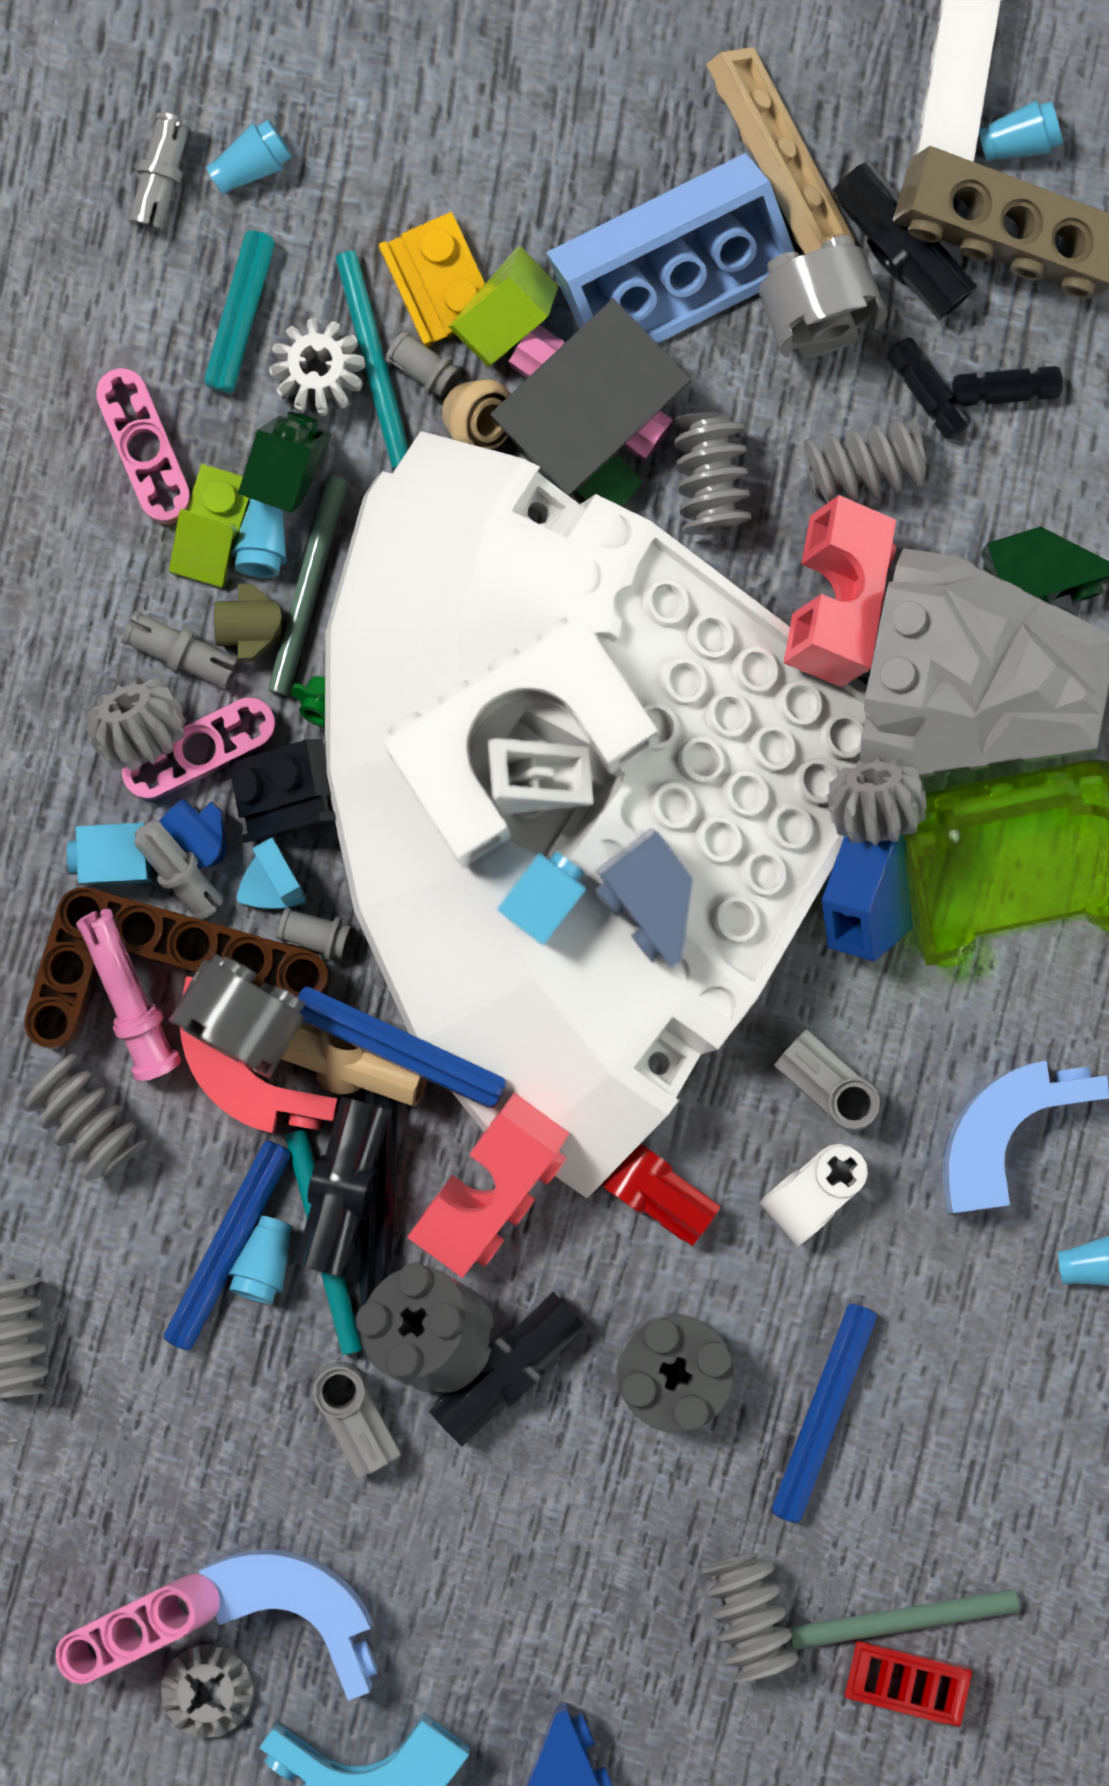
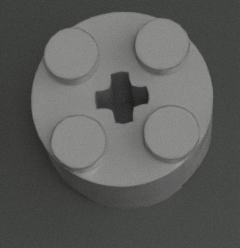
(821, 298)

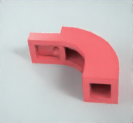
(247, 1096)

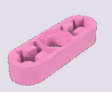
(115, 415)
(245, 746)

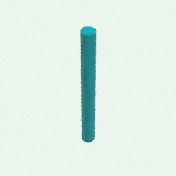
(373, 354)
(335, 1286)

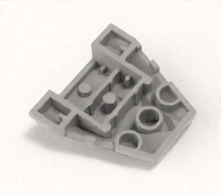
(979, 672)

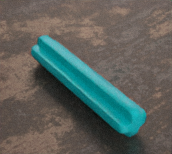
(239, 311)

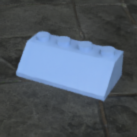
(678, 252)

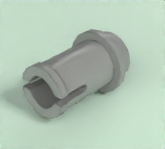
(422, 364)
(314, 933)

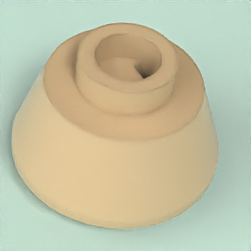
(468, 413)

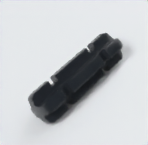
(1007, 386)
(928, 388)

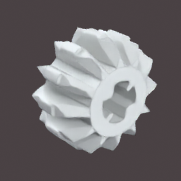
(322, 348)

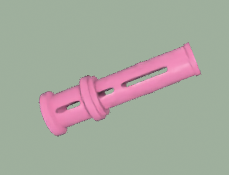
(136, 1018)

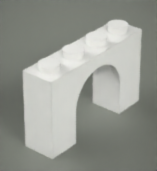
(562, 670)

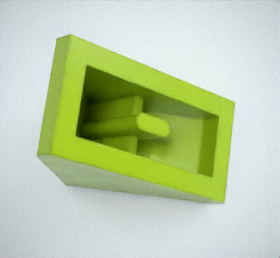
(506, 307)

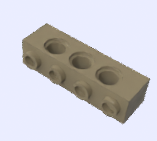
(990, 195)

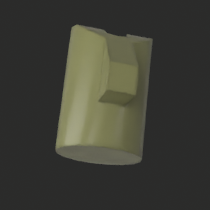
(249, 623)

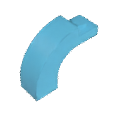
(424, 1758)

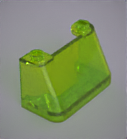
(1009, 857)

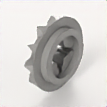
(234, 1691)

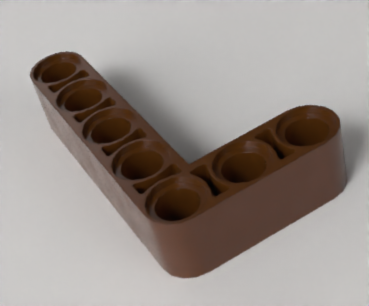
(162, 948)

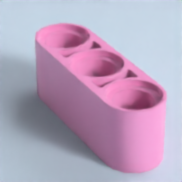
(115, 1636)

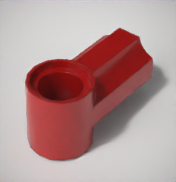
(650, 1186)

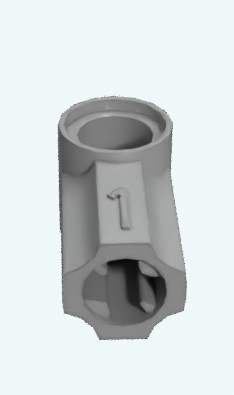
(824, 1078)
(356, 1423)

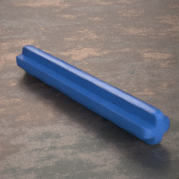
(401, 1048)
(227, 1245)
(824, 1413)

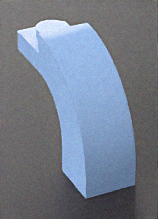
(978, 1141)
(306, 1587)

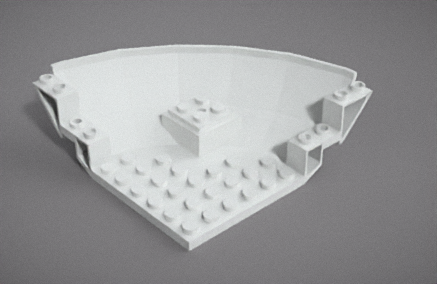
(737, 788)

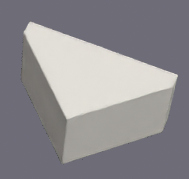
(539, 776)

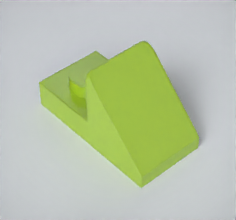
(209, 527)

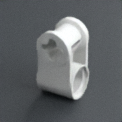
(807, 1199)

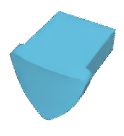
(270, 881)

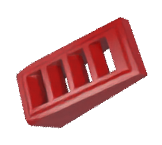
(926, 1709)

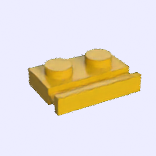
(433, 275)

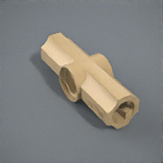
(347, 1068)

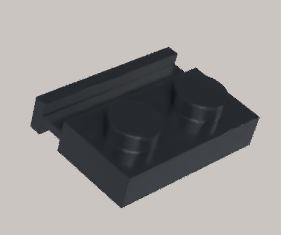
(282, 790)

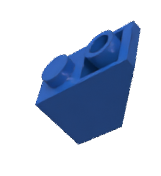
(867, 898)
(564, 1755)

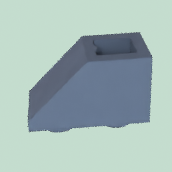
(653, 891)

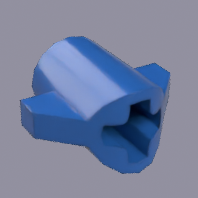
(198, 832)

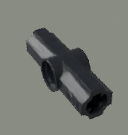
(922, 264)
(343, 1187)
(512, 1369)

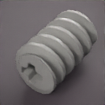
(866, 462)
(709, 473)
(82, 1120)
(16, 1349)
(750, 1616)

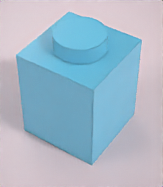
(107, 856)
(543, 895)

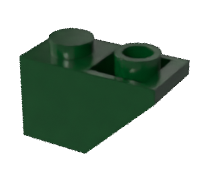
(284, 461)
(1046, 565)

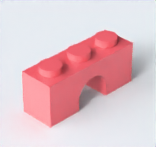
(854, 553)
(465, 1221)

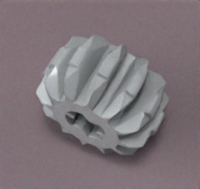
(136, 724)
(877, 801)

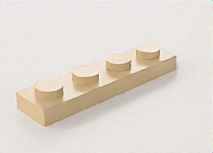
(777, 147)

